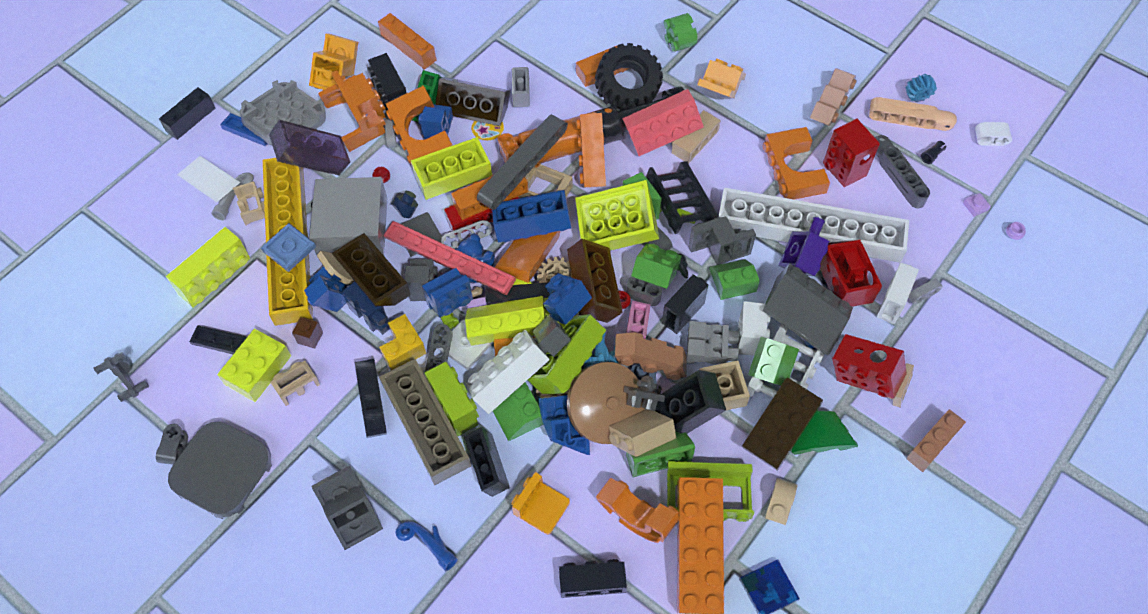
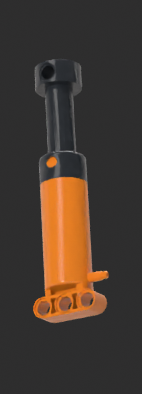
(612, 131)

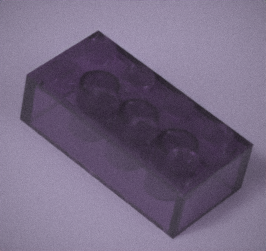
(309, 148)

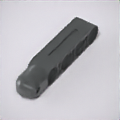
(902, 173)

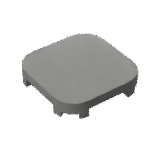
(283, 103)

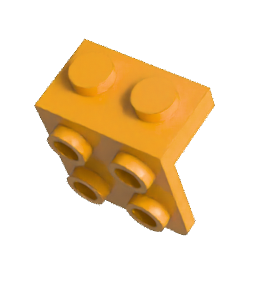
(539, 504)

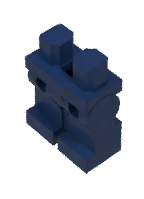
(362, 307)

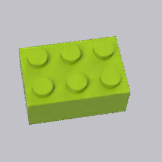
(453, 398)

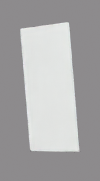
(208, 178)

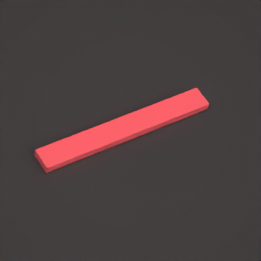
(450, 258)

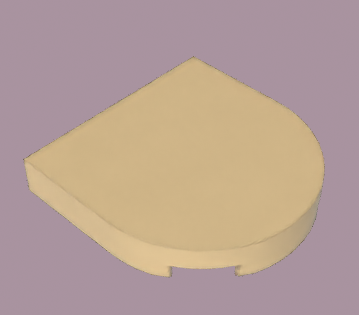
(334, 267)

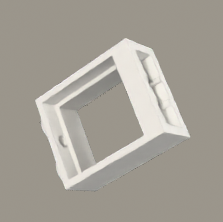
(897, 293)

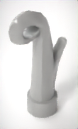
(221, 210)

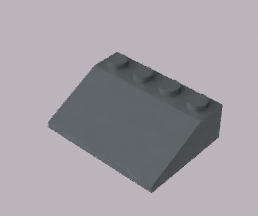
(807, 309)

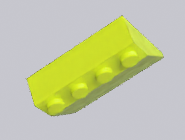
(618, 216)

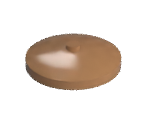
(599, 400)

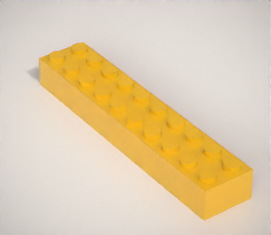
(283, 205)

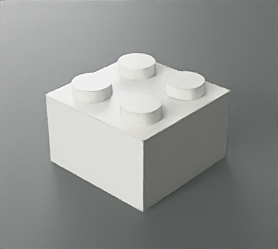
(751, 327)

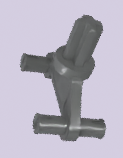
(121, 367)

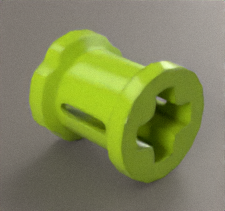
(450, 320)

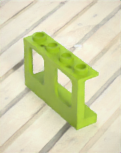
(732, 474)

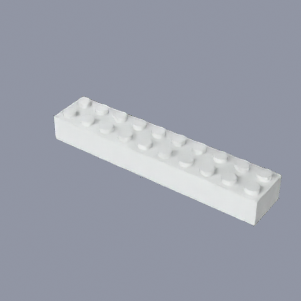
(777, 217)

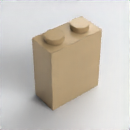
(642, 432)

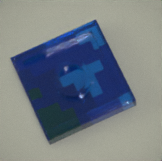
(769, 588)

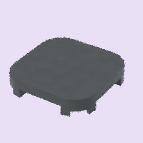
(219, 469)

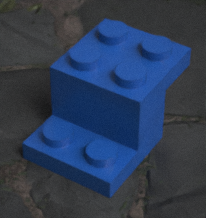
(448, 292)

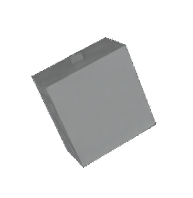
(346, 210)

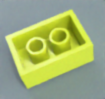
(254, 365)

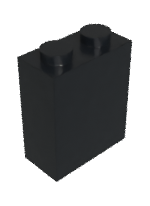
(685, 303)

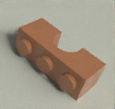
(935, 440)

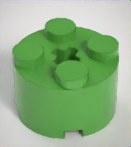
(680, 32)

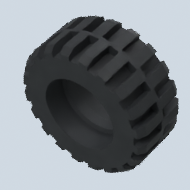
(636, 59)

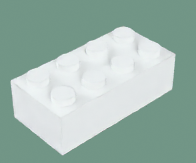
(506, 371)

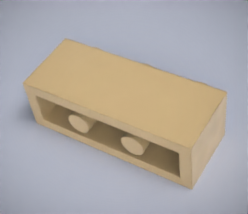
(690, 145)

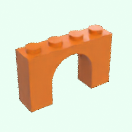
(402, 112)
(791, 182)

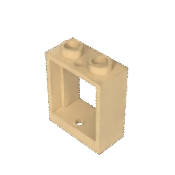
(558, 178)

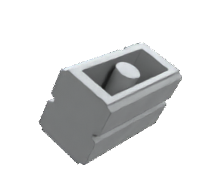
(520, 87)

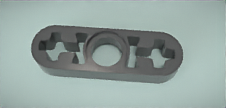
(447, 339)

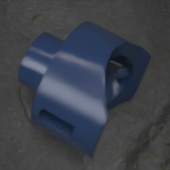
(405, 203)

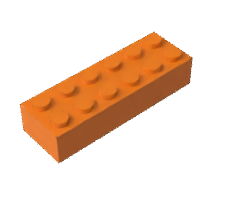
(700, 546)

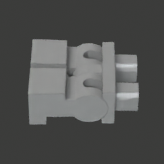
(710, 343)

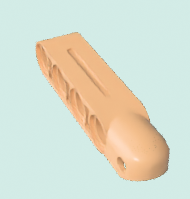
(911, 114)

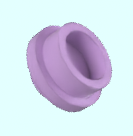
(1016, 230)

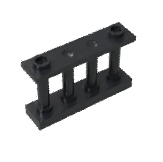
(691, 187)

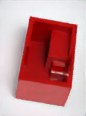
(847, 152)
(846, 272)
(863, 373)

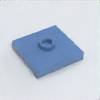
(288, 247)

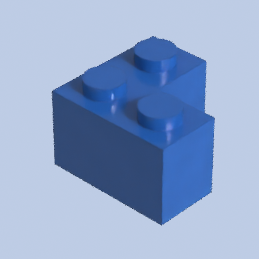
(435, 120)
(326, 291)
(566, 297)

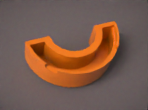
(637, 514)

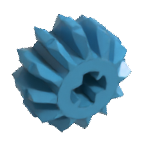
(921, 87)

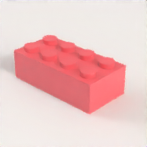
(663, 122)

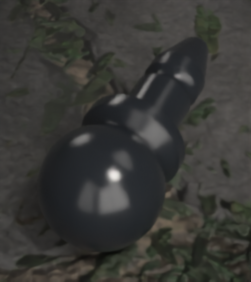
(683, 266)

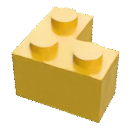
(405, 345)

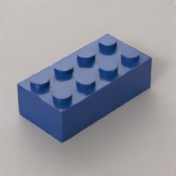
(531, 216)

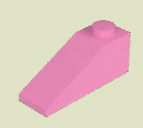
(638, 318)

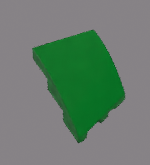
(824, 434)

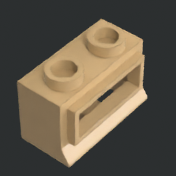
(245, 192)
(297, 385)

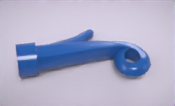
(445, 558)

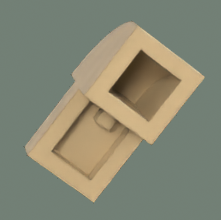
(781, 501)

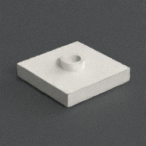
(461, 349)

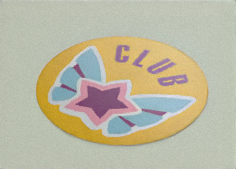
(486, 131)

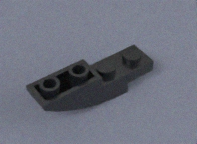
(370, 398)

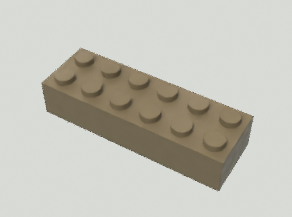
(425, 422)

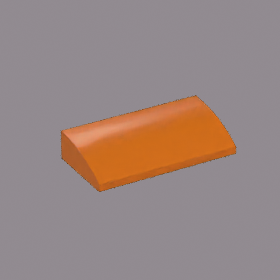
(526, 255)

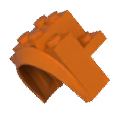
(361, 100)

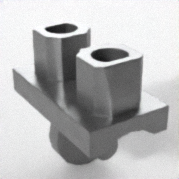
(650, 397)

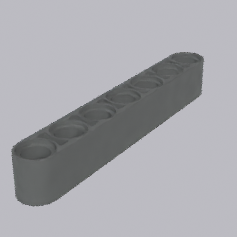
(522, 162)

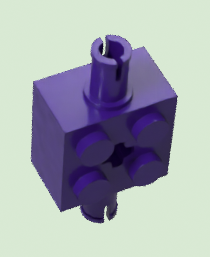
(806, 249)

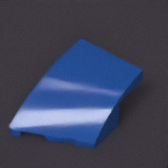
(559, 426)

